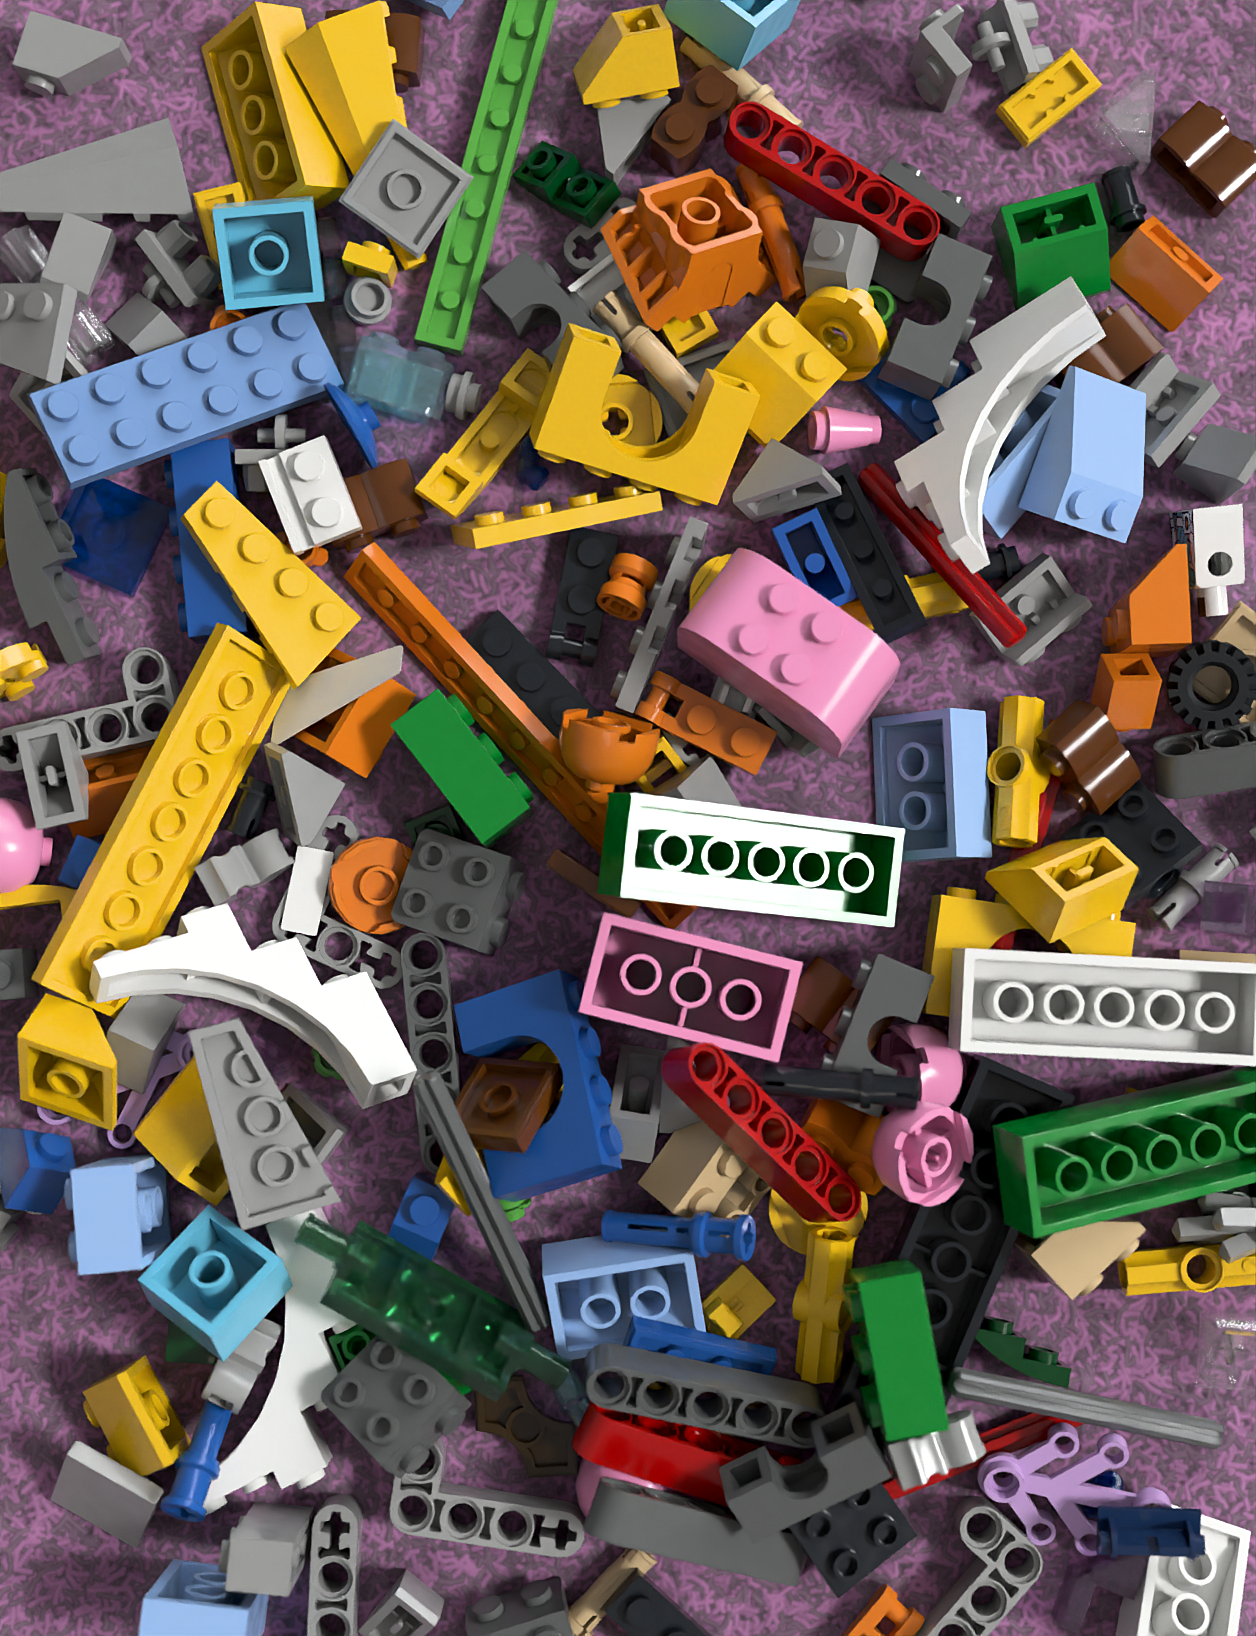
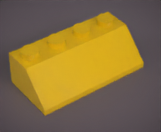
(266, 111)

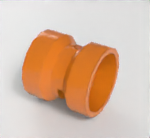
(626, 590)

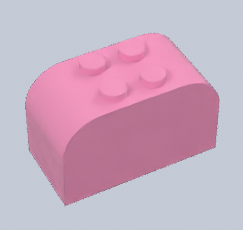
(789, 650)
(690, 987)

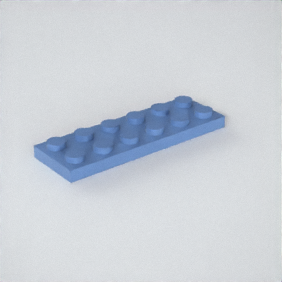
(184, 393)

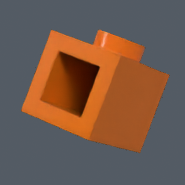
(1127, 690)

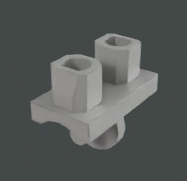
(1008, 46)
(171, 274)
(282, 436)

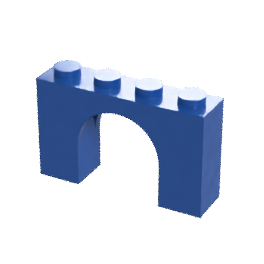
(580, 1135)

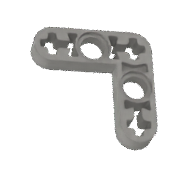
(378, 947)

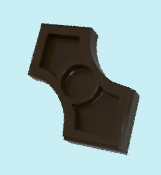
(537, 1436)

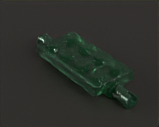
(428, 1309)

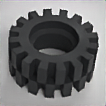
(1217, 714)

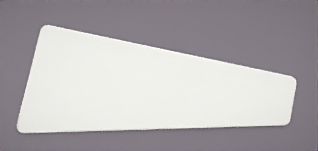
(332, 689)

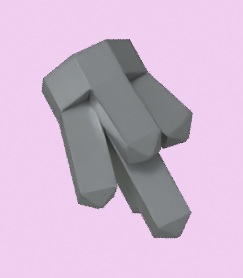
(1229, 1224)

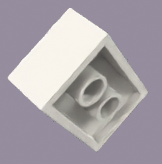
(1191, 1596)

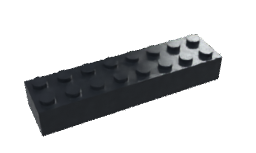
(963, 1240)

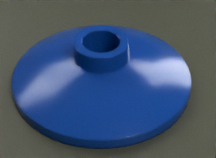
(358, 420)

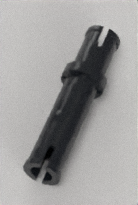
(841, 1086)

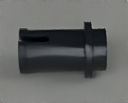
(1123, 199)
(1003, 563)
(250, 807)

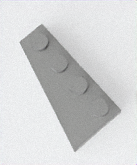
(36, 327)
(664, 602)
(259, 1139)

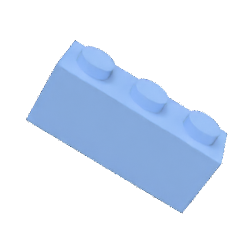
(1015, 463)
(934, 783)
(601, 1284)

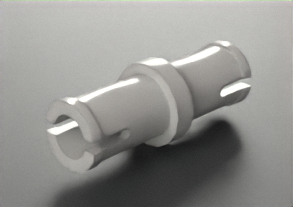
(1189, 887)

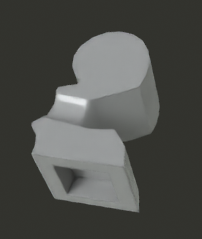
(244, 866)
(234, 1378)
(919, 1457)

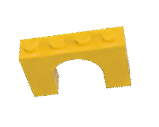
(690, 462)
(964, 922)

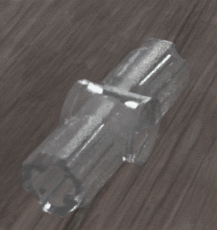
(26, 259)

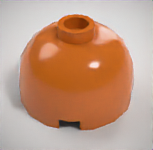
(607, 747)

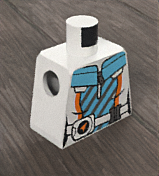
(1216, 536)

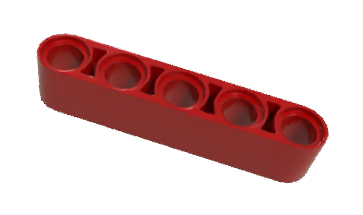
(821, 160)
(740, 1127)
(662, 1450)

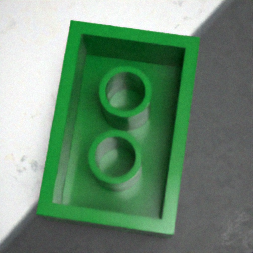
(465, 766)
(895, 1350)

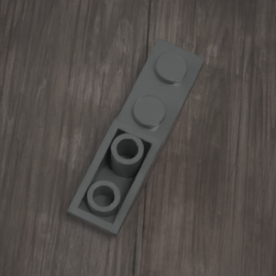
(35, 551)

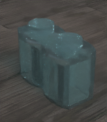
(399, 379)

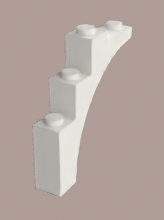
(1013, 365)
(277, 981)
(286, 1433)

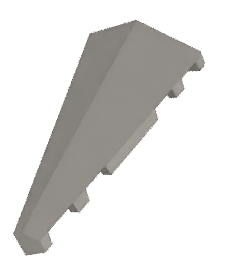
(119, 174)

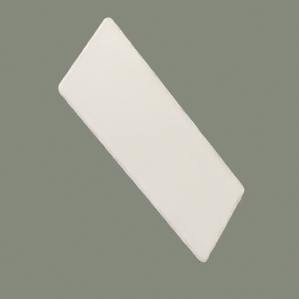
(307, 890)

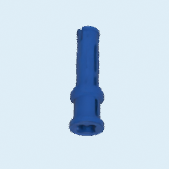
(702, 1235)
(197, 1466)

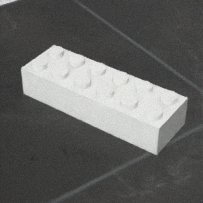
(1102, 1007)

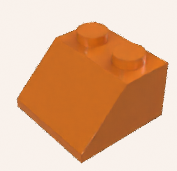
(1154, 610)
(361, 728)

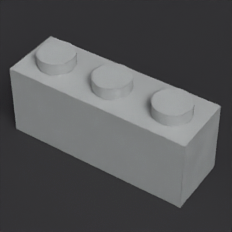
(267, 1549)

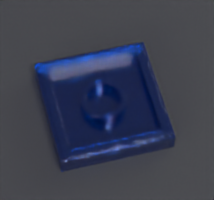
(114, 533)

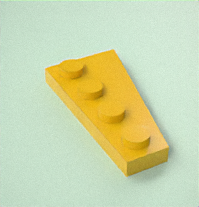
(543, 519)
(282, 596)

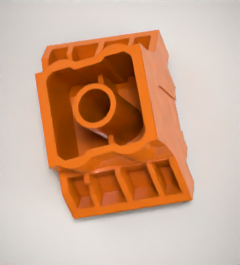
(688, 248)

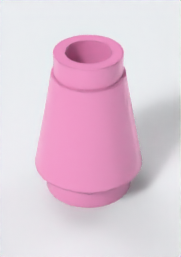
(841, 430)

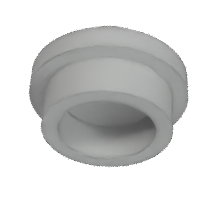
(367, 301)
(463, 395)

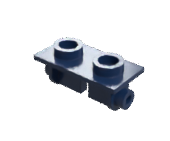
(1149, 1532)

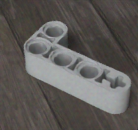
(132, 713)
(489, 1506)
(988, 1570)
(327, 1595)

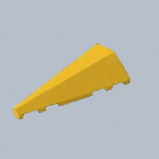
(352, 85)

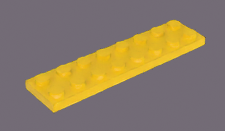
(168, 813)

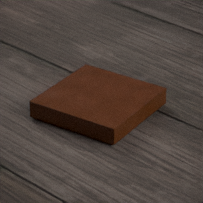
(587, 880)
(507, 1102)

